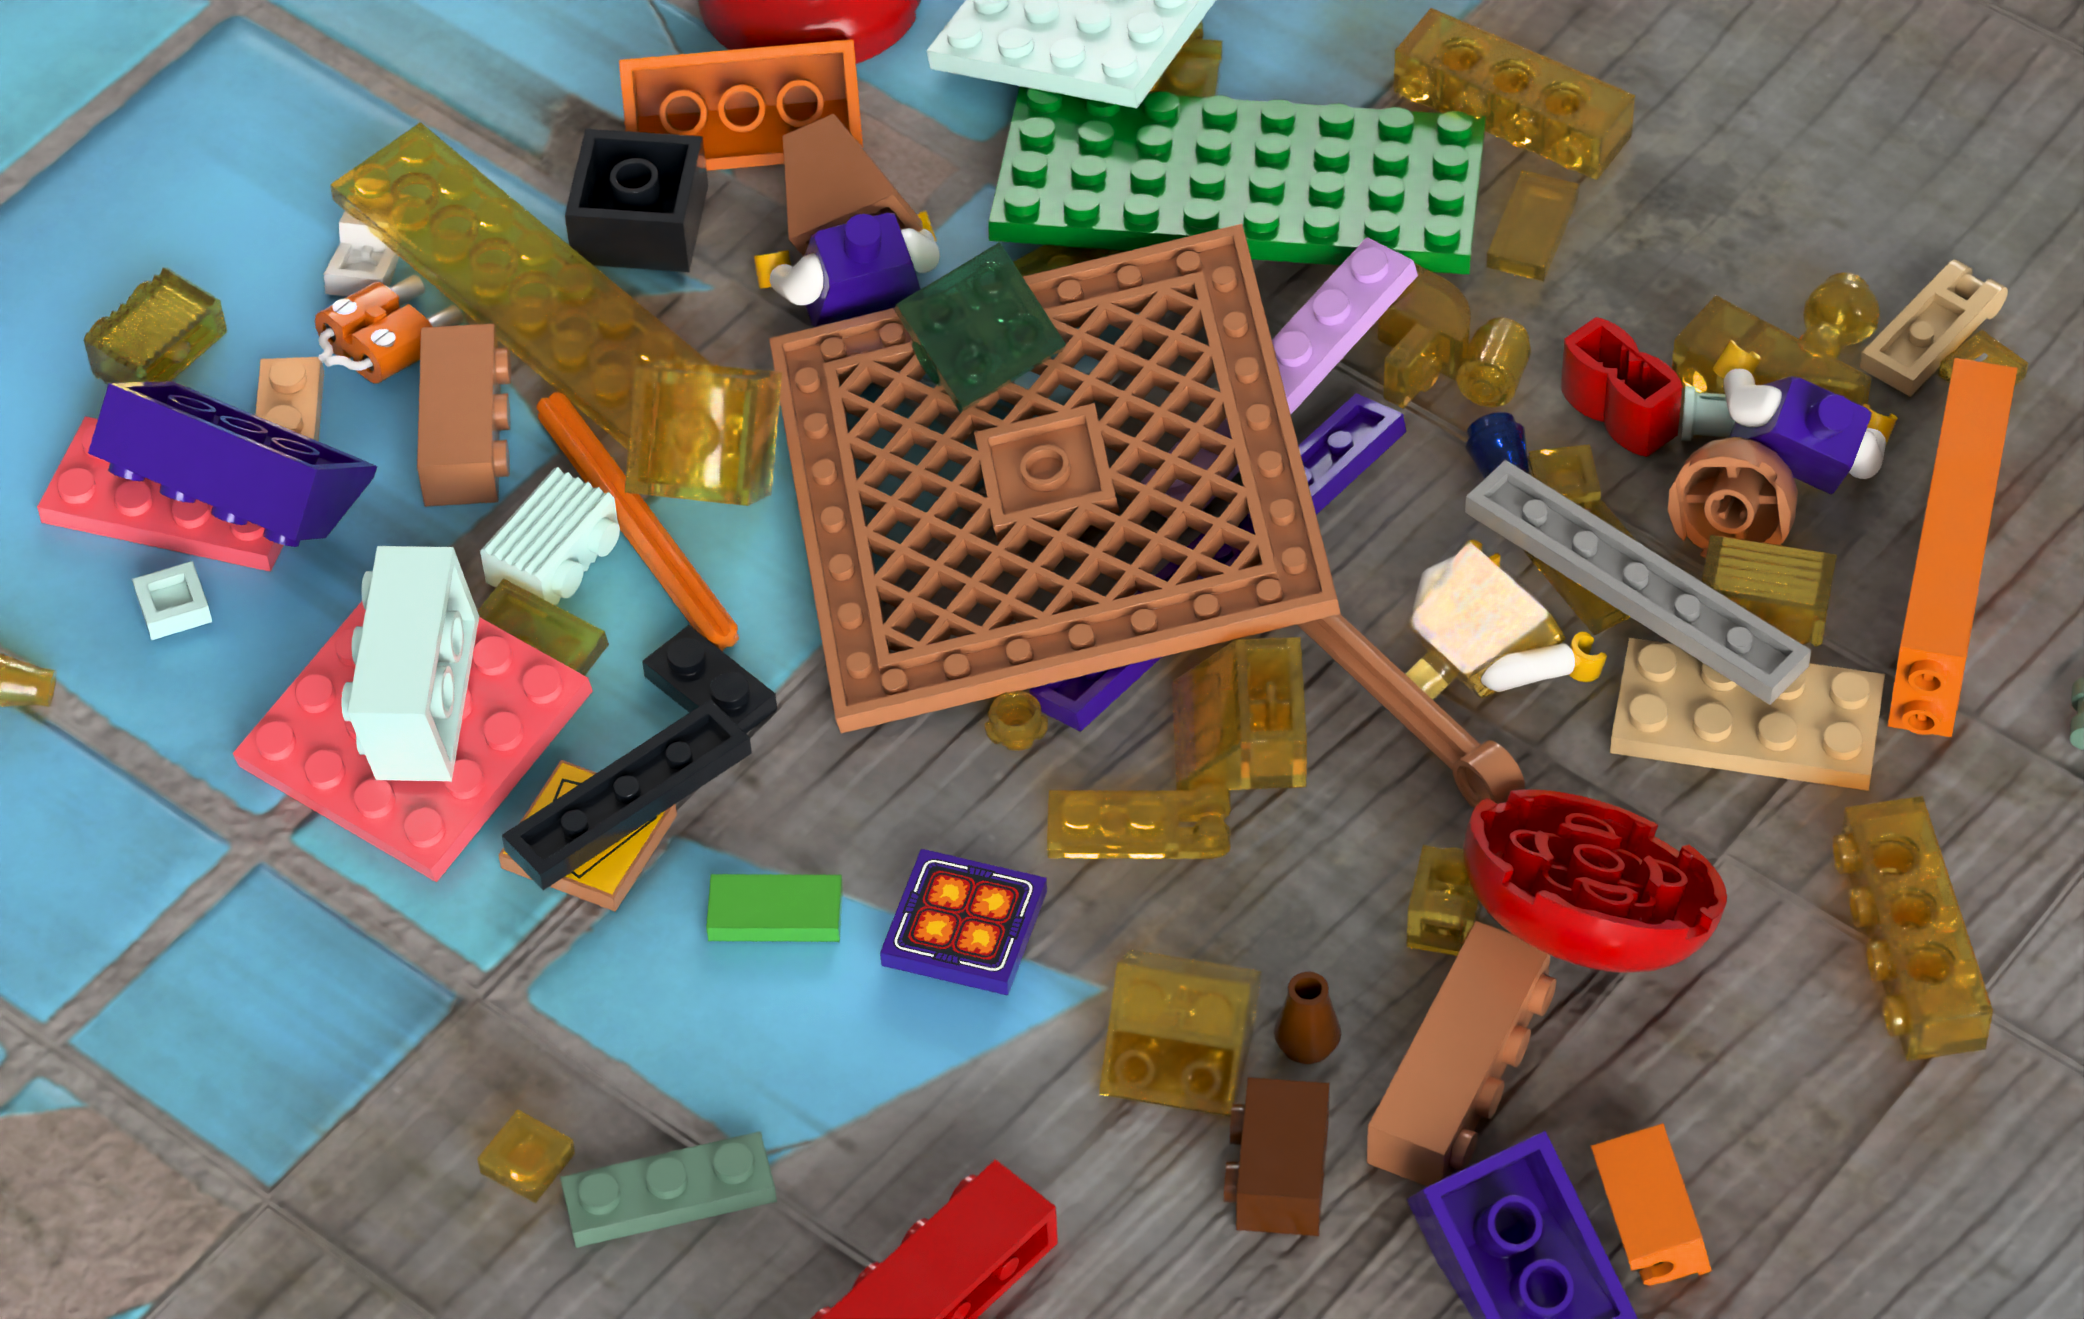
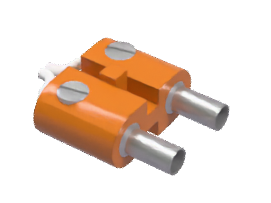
(377, 330)

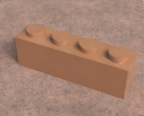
(1459, 1057)

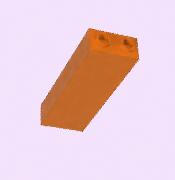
(1952, 549)

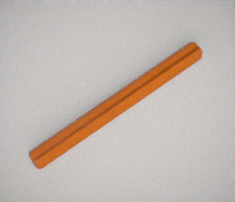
(638, 522)

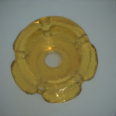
(1012, 709)

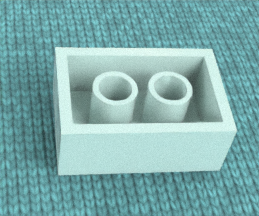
(411, 663)

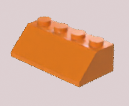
(742, 97)

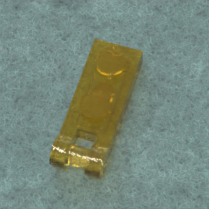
(1139, 823)

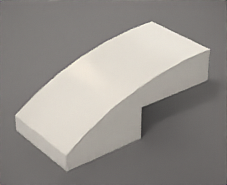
(358, 260)

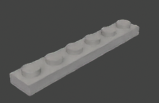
(1638, 582)

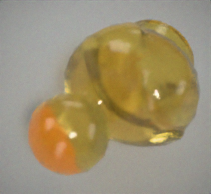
(1840, 313)

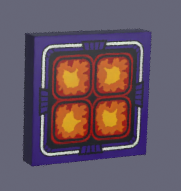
(964, 922)

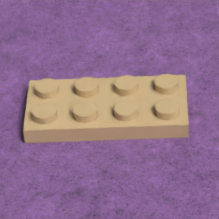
(1696, 716)

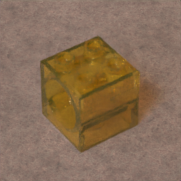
(703, 432)

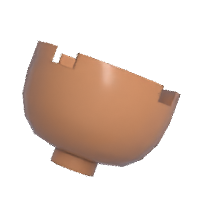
(1735, 492)

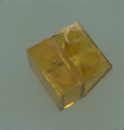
(1242, 717)
(1179, 1032)

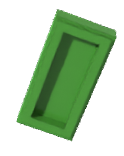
(774, 907)

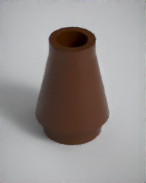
(1307, 1022)

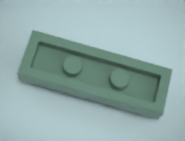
(668, 1189)

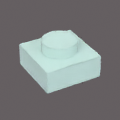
(172, 600)

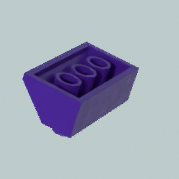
(227, 460)

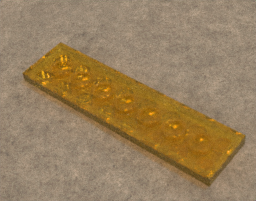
(511, 273)

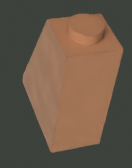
(833, 180)

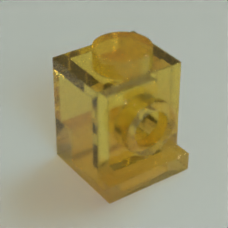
(1441, 902)

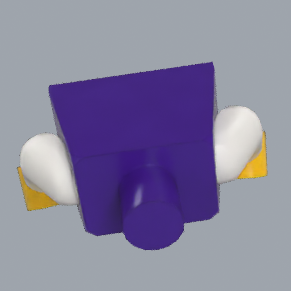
(853, 267)
(1808, 426)

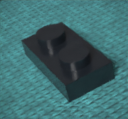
(696, 671)

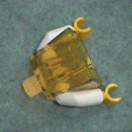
(1489, 630)

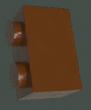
(1280, 1156)

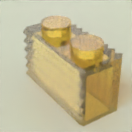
(155, 332)
(1775, 583)

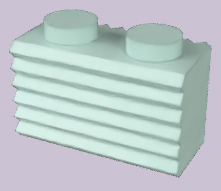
(553, 538)

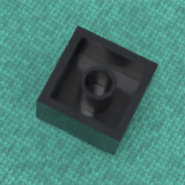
(637, 199)

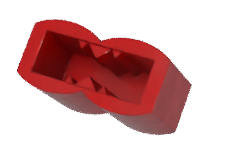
(1621, 386)

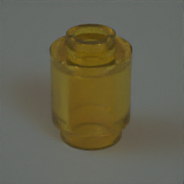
(1494, 362)

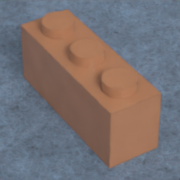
(462, 415)

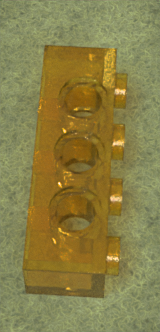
(1520, 92)
(1900, 840)

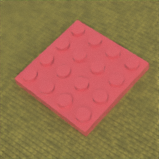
(509, 718)

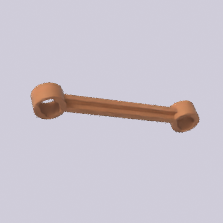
(1478, 768)

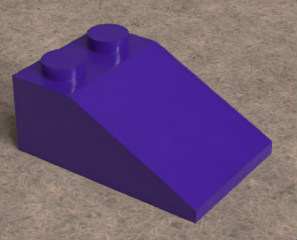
(1519, 1239)

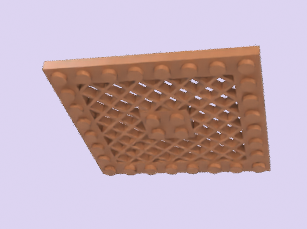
(1049, 477)

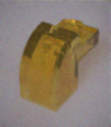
(1428, 336)

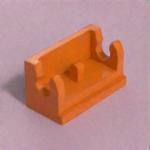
(1651, 1206)

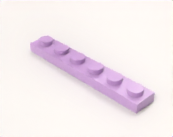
(1325, 331)

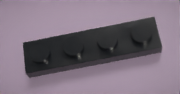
(626, 794)

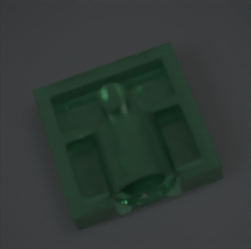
(978, 328)

